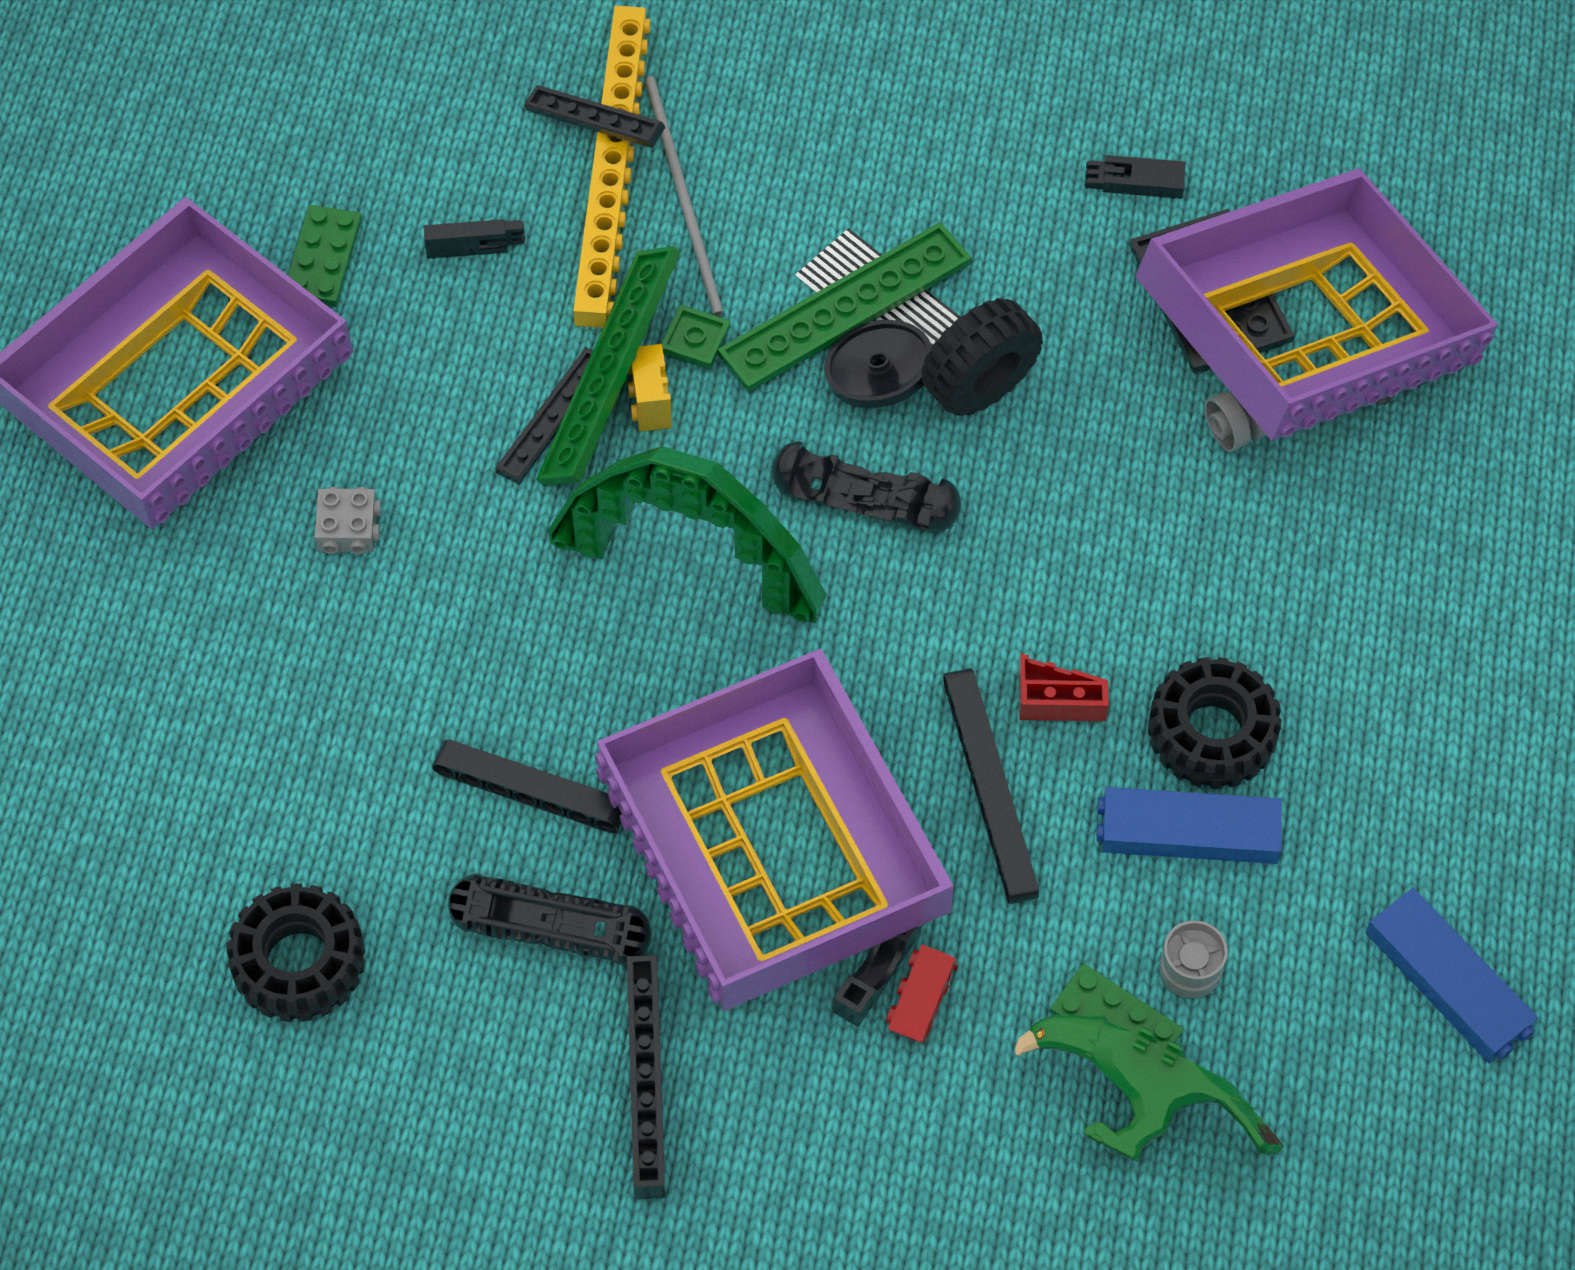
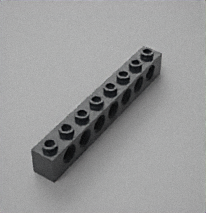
(645, 1077)

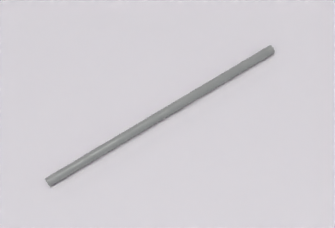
(684, 198)

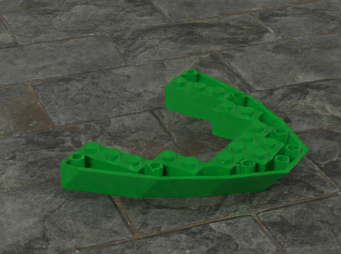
(698, 491)

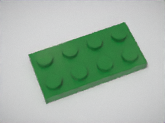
(325, 251)
(1096, 995)

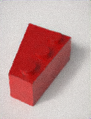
(1059, 694)
(921, 993)

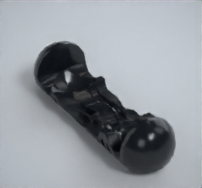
(855, 489)
(556, 920)

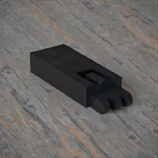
(1147, 175)
(472, 238)

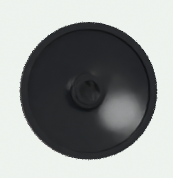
(877, 363)

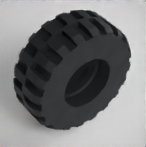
(982, 356)
(1221, 686)
(289, 913)

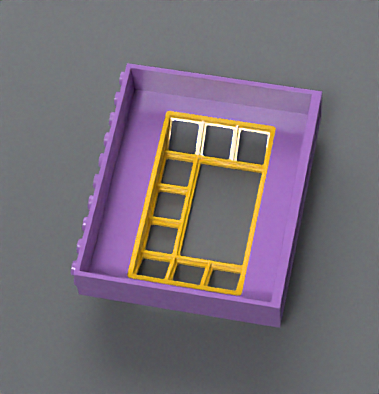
(1295, 240)
(125, 313)
(848, 786)

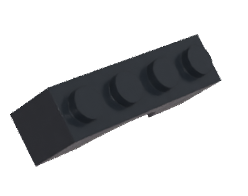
(869, 981)

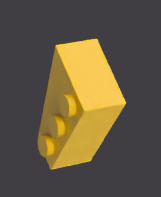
(650, 389)

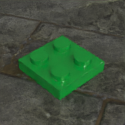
(695, 336)

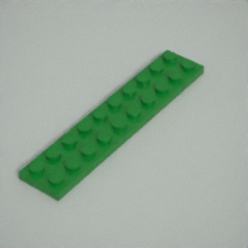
(843, 306)
(608, 366)

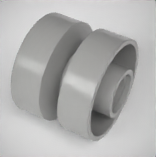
(1230, 422)
(1193, 959)

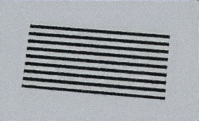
(852, 252)

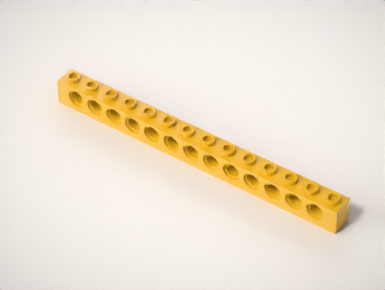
(621, 92)

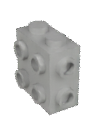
(347, 520)

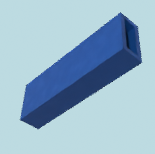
(1190, 825)
(1452, 976)

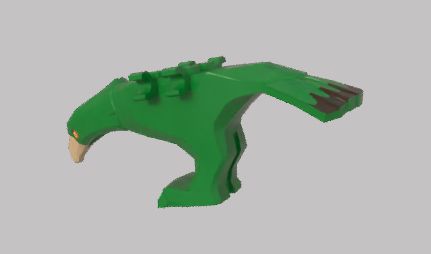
(1152, 1078)

